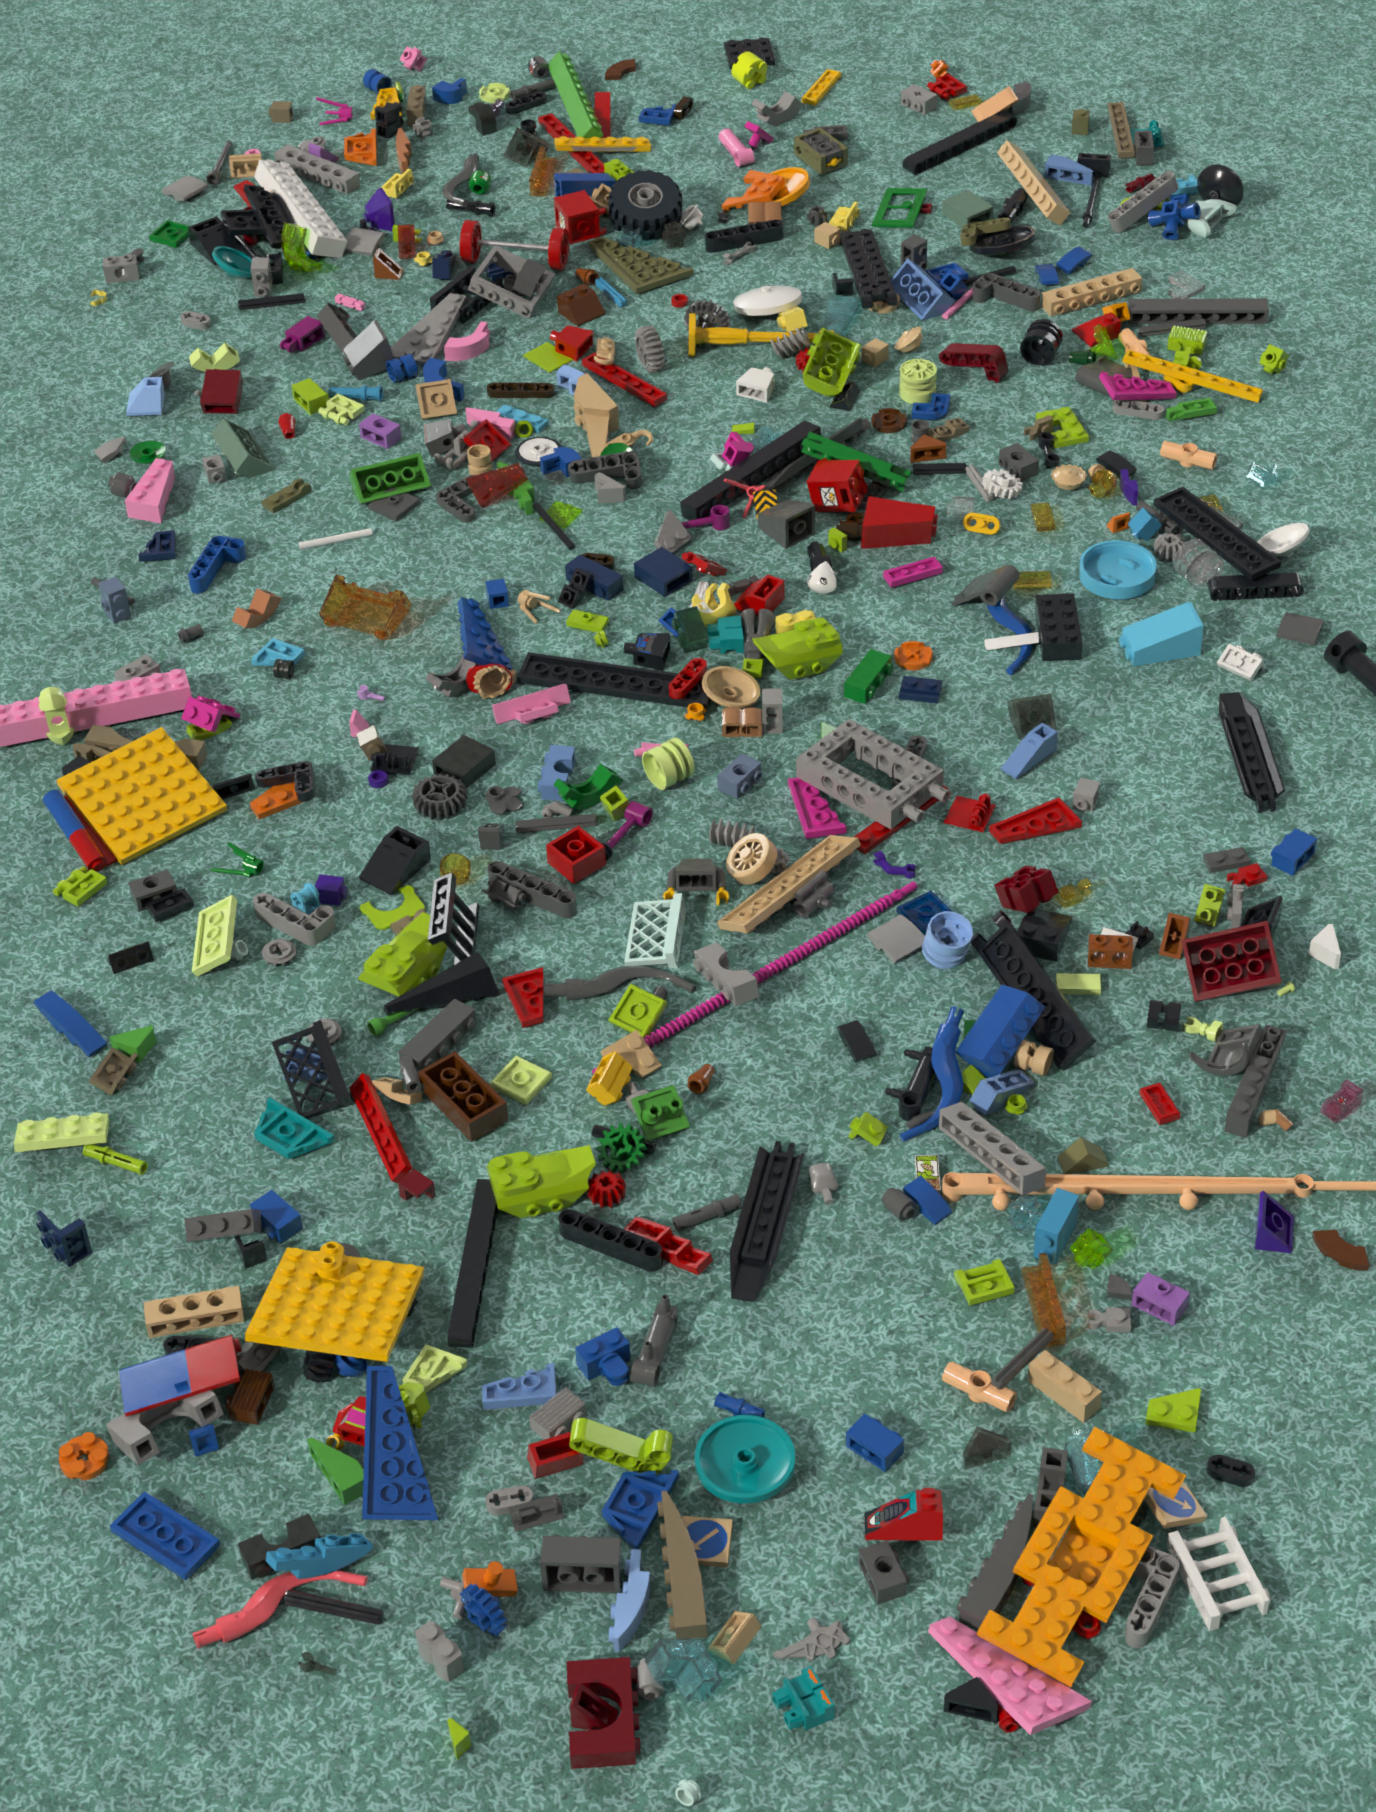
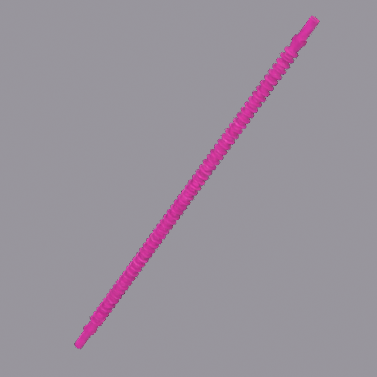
(783, 962)

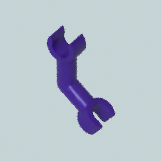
(894, 870)

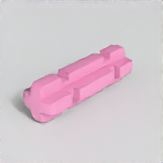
(350, 302)

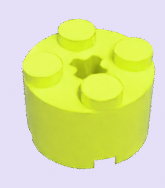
(749, 70)

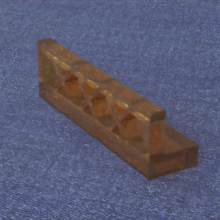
(542, 173)
(1043, 1298)

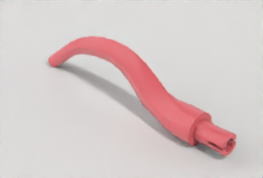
(262, 1606)

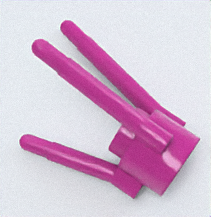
(344, 113)

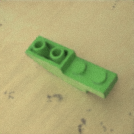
(523, 493)

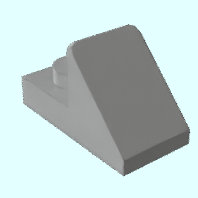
(609, 489)

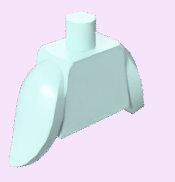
(1211, 213)

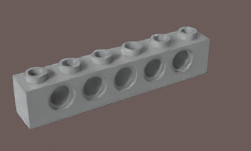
(319, 169)
(992, 1148)

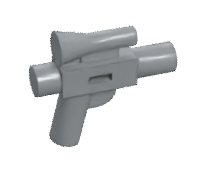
(456, 1588)

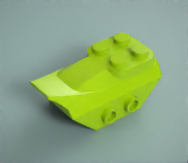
(830, 362)
(804, 650)
(405, 960)
(540, 1182)

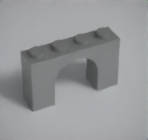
(133, 1432)

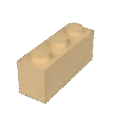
(1064, 1386)

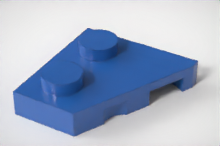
(657, 115)

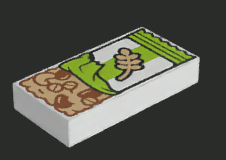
(928, 1168)

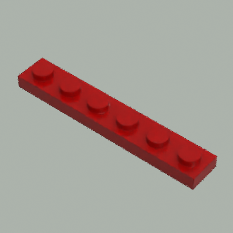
(626, 381)
(877, 833)
(380, 1128)

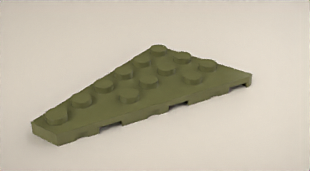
(637, 267)

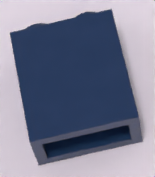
(663, 571)

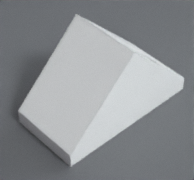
(1325, 947)

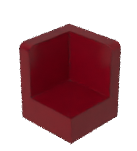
(416, 1185)

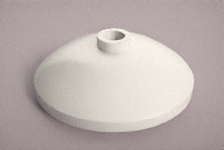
(1285, 539)

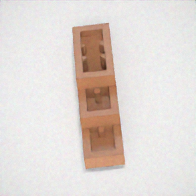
(403, 150)

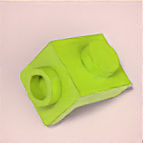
(868, 1128)

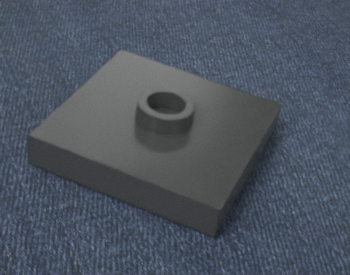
(394, 506)

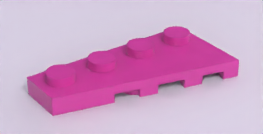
(813, 811)

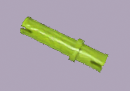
(107, 1155)

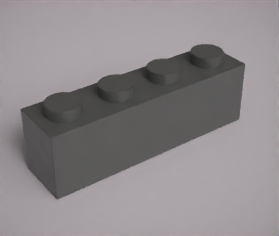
(440, 1034)

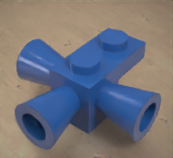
(1174, 215)

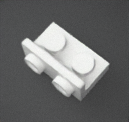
(1240, 662)

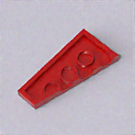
(1037, 821)

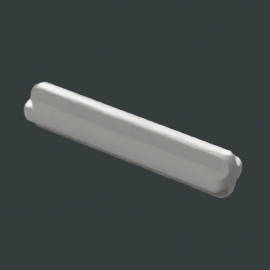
(977, 479)

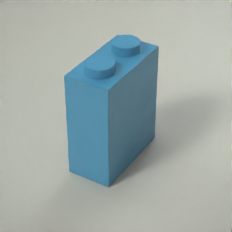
(1056, 1225)

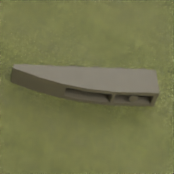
(683, 1574)

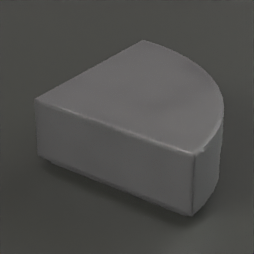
(1118, 1288)

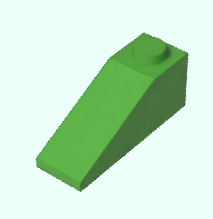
(340, 1470)

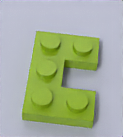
(1072, 430)

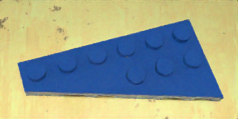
(478, 638)
(393, 1469)

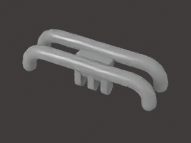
(460, 449)

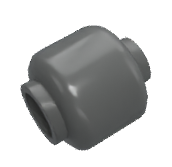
(121, 484)

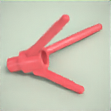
(750, 489)

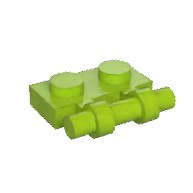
(80, 885)

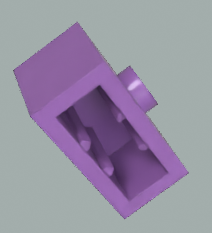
(1160, 1298)

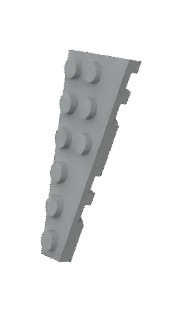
(431, 332)

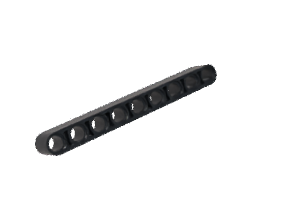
(959, 142)
(473, 1267)

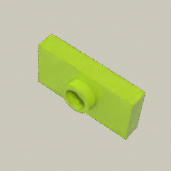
(587, 621)

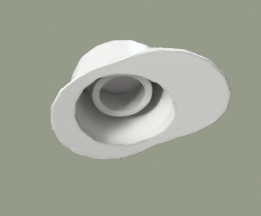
(691, 217)

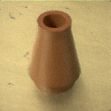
(588, 276)
(700, 1080)

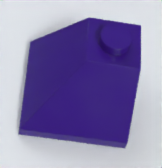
(380, 211)

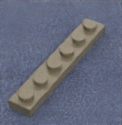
(1121, 130)

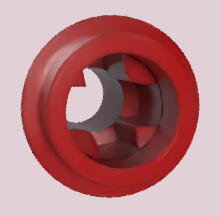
(287, 425)

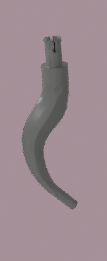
(470, 165)
(581, 988)

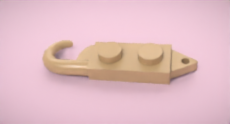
(605, 349)

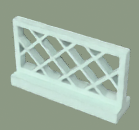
(671, 931)

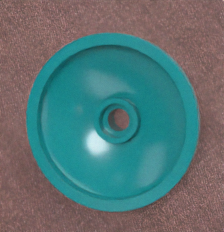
(233, 261)

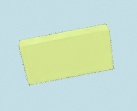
(1078, 983)

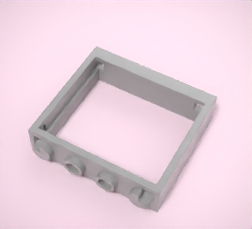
(501, 296)

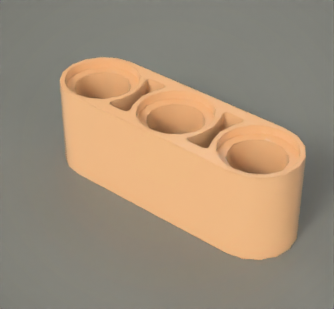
(995, 104)

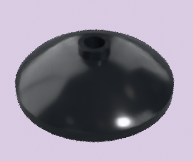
(1221, 184)

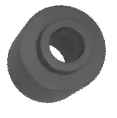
(899, 1204)

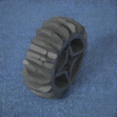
(708, 314)
(439, 796)

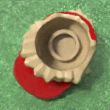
(490, 680)

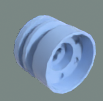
(947, 940)

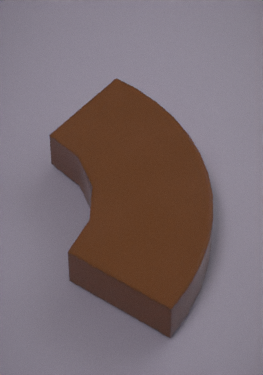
(620, 68)
(1336, 1248)

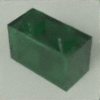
(690, 629)

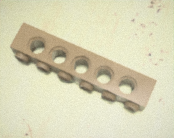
(1091, 292)

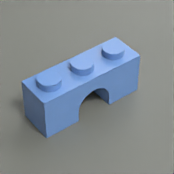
(558, 764)

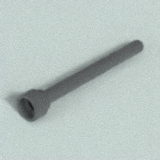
(213, 176)

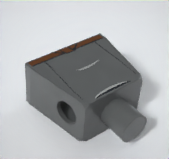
(440, 435)

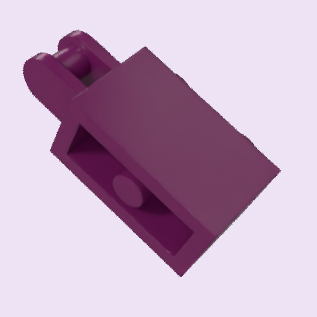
(302, 335)

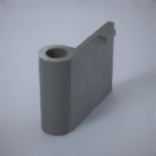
(1089, 373)
(989, 586)

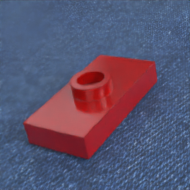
(1159, 1103)

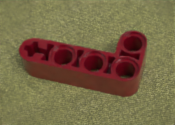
(977, 355)

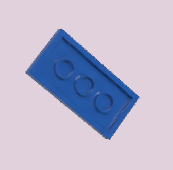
(165, 1535)

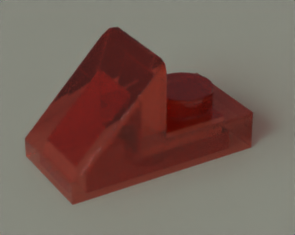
(406, 241)

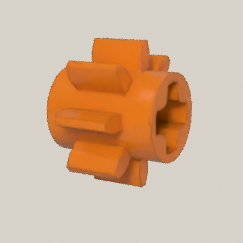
(939, 68)

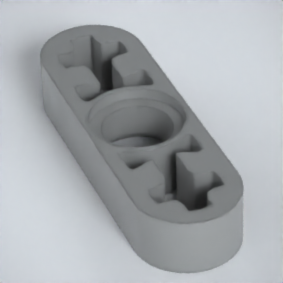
(1129, 407)

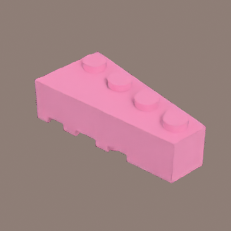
(152, 492)

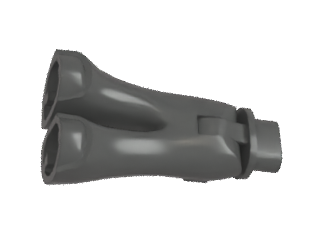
(766, 622)

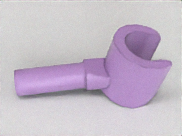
(364, 694)

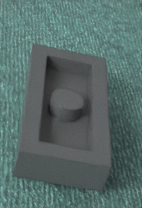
(1226, 859)

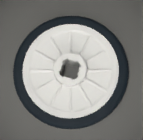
(532, 449)

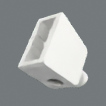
(756, 384)

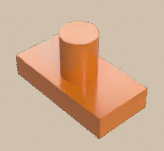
(493, 1579)

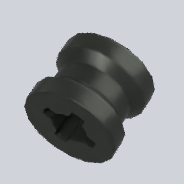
(283, 669)

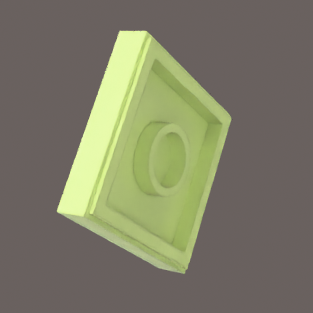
(521, 1080)

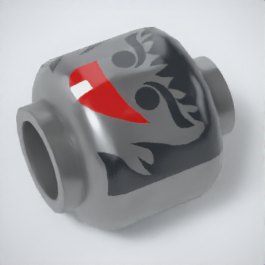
(538, 67)

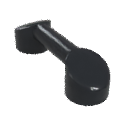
(1045, 443)

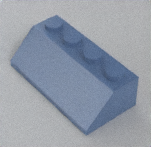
(920, 291)

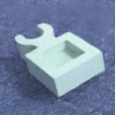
(720, 462)

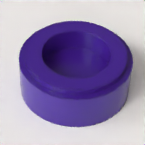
(378, 779)

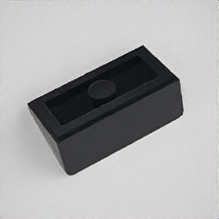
(846, 398)
(234, 786)

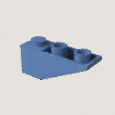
(1032, 750)

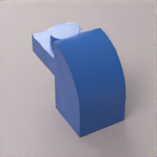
(449, 93)
(558, 460)

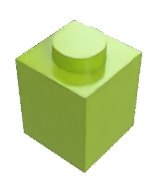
(614, 803)

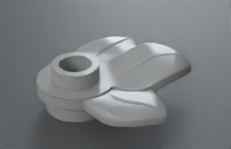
(318, 141)

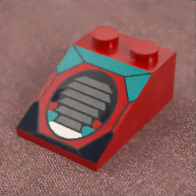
(907, 1518)

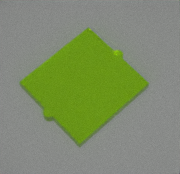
(562, 513)

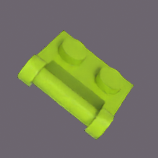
(987, 1286)

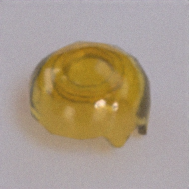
(1104, 481)
(456, 864)

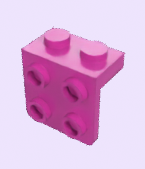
(206, 712)

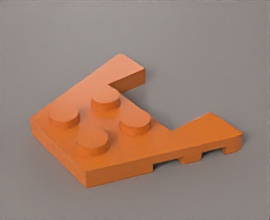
(763, 189)

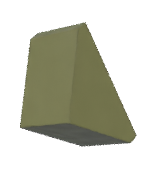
(1082, 1157)

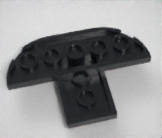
(265, 217)

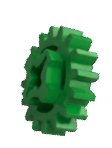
(617, 1139)

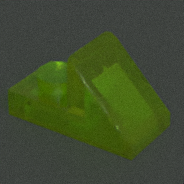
(1105, 345)

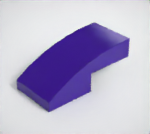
(1128, 487)

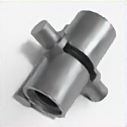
(813, 896)

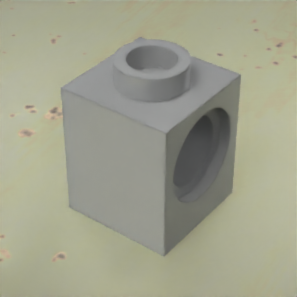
(214, 469)
(1086, 794)

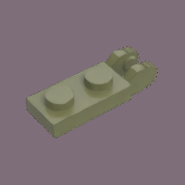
(286, 495)

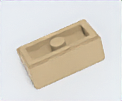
(735, 1636)

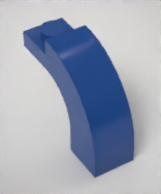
(436, 371)

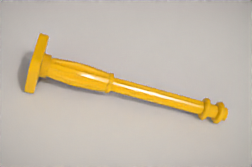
(727, 335)

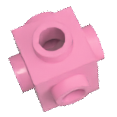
(413, 59)

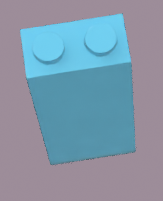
(1164, 636)

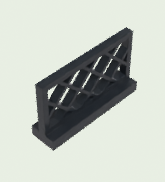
(331, 1069)

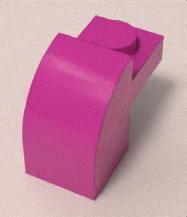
(736, 449)

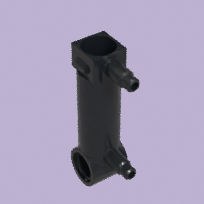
(918, 1087)

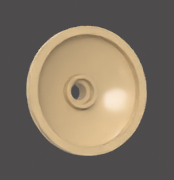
(731, 687)

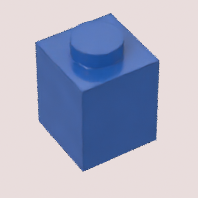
(953, 285)
(497, 593)

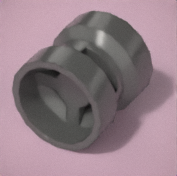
(918, 429)

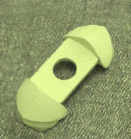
(52, 703)

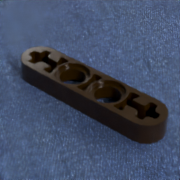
(501, 390)

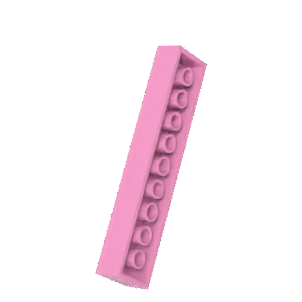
(98, 706)

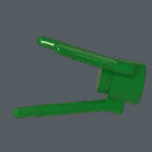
(250, 863)

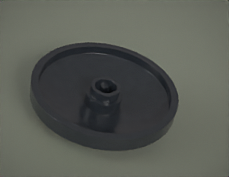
(1004, 241)

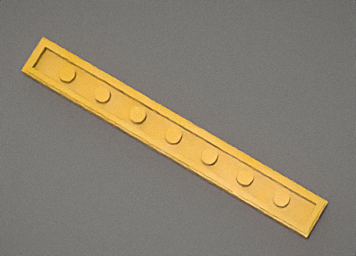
(1192, 375)

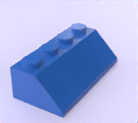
(999, 1030)

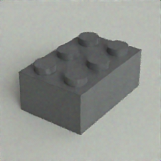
(581, 1564)

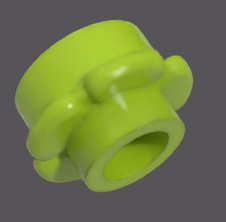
(601, 638)
(1016, 1104)

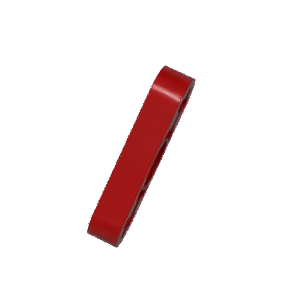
(695, 669)

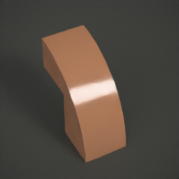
(261, 608)

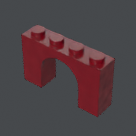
(617, 1742)

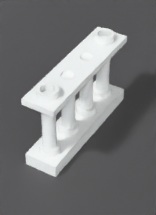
(1202, 1590)

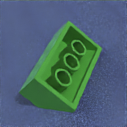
(402, 473)

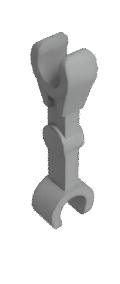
(747, 248)

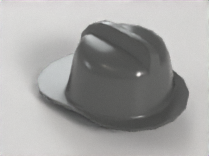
(163, 371)

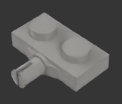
(1235, 900)

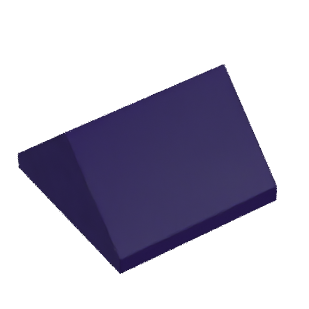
(1273, 1226)

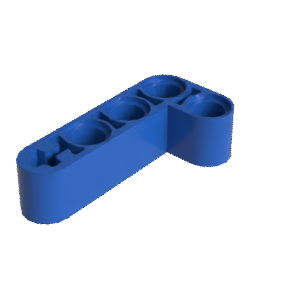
(211, 560)

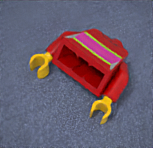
(349, 1425)

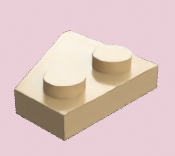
(635, 1052)

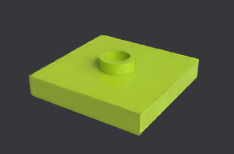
(638, 1011)

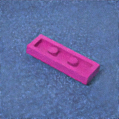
(912, 572)

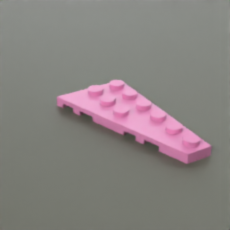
(1018, 1687)

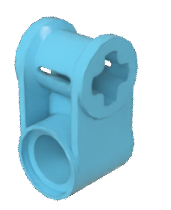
(306, 899)

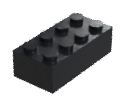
(1058, 627)

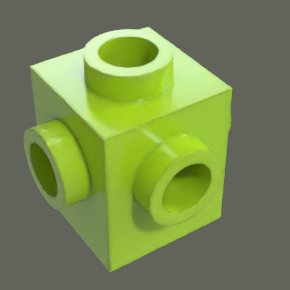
(1274, 359)

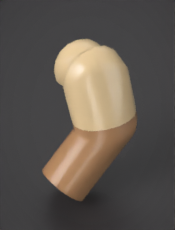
(1274, 1117)

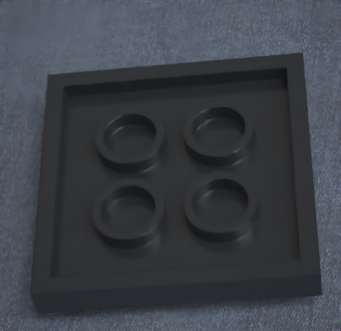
(760, 47)

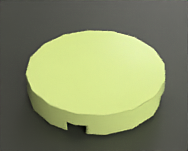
(493, 92)

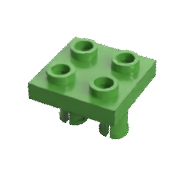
(660, 1113)

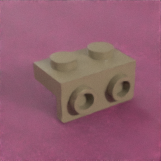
(112, 1071)

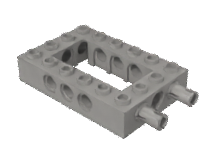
(919, 777)

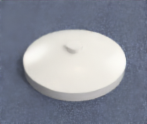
(767, 300)

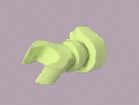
(1212, 1031)

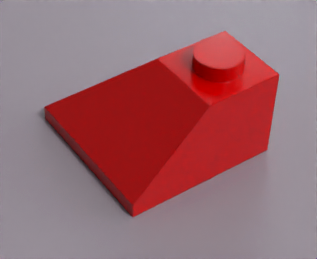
(1109, 321)

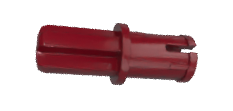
(1139, 183)

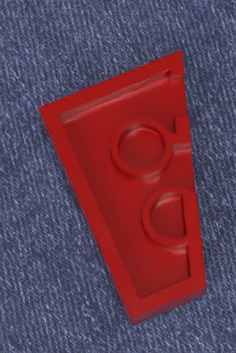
(526, 995)

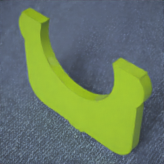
(383, 919)

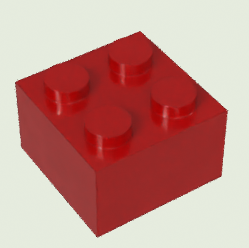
(576, 854)

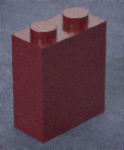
(221, 391)

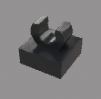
(1142, 933)

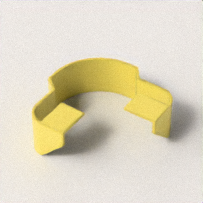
(99, 301)

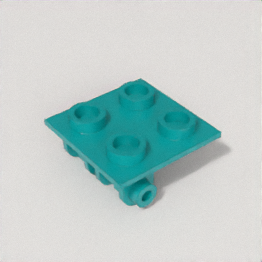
(1156, 133)

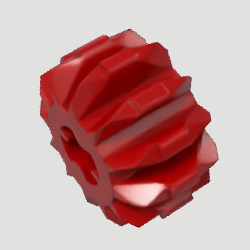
(606, 1189)

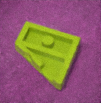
(1175, 1410)

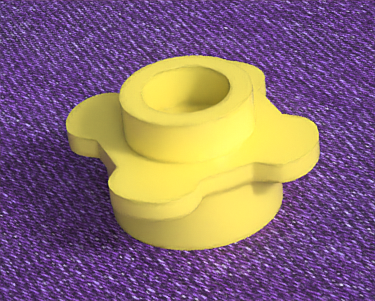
(423, 258)

